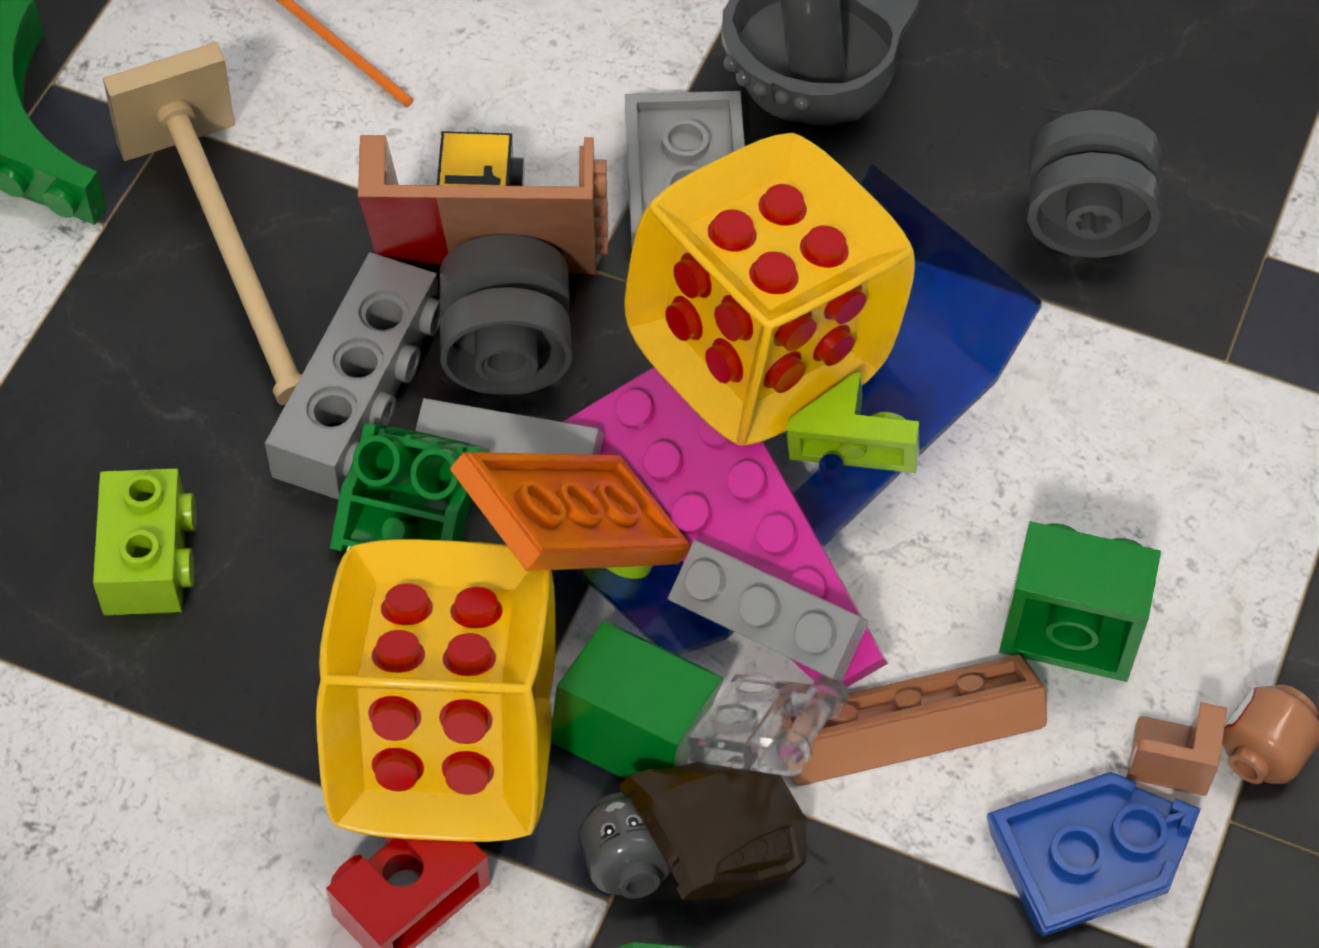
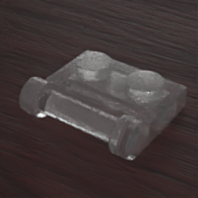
(749, 718)

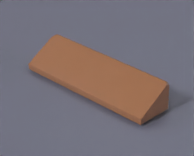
(927, 717)

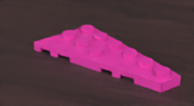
(721, 494)

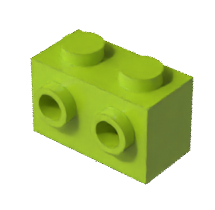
(142, 542)

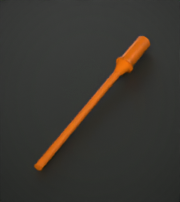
(347, 52)

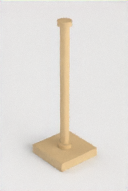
(175, 105)

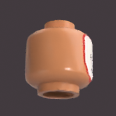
(1271, 734)

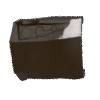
(720, 826)

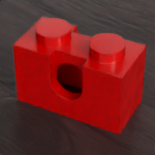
(405, 916)

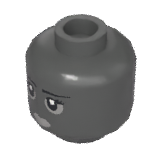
(621, 849)

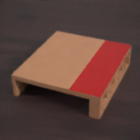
(429, 221)

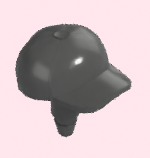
(815, 56)

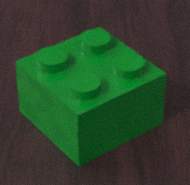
(1080, 600)

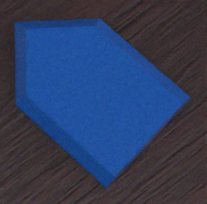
(1091, 849)

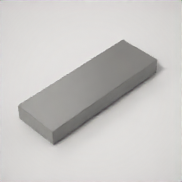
(506, 431)

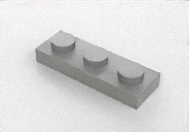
(768, 610)

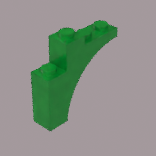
(27, 159)

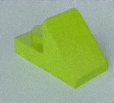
(836, 427)

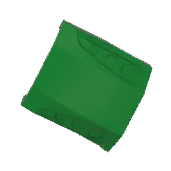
(402, 489)

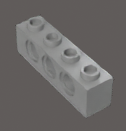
(381, 296)

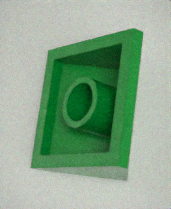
(630, 703)

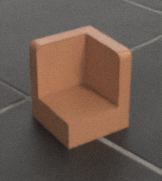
(1177, 753)

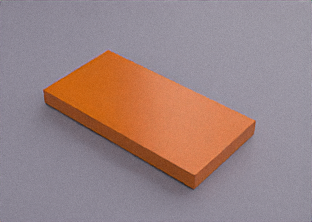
(570, 510)

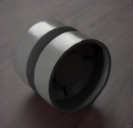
(505, 314)

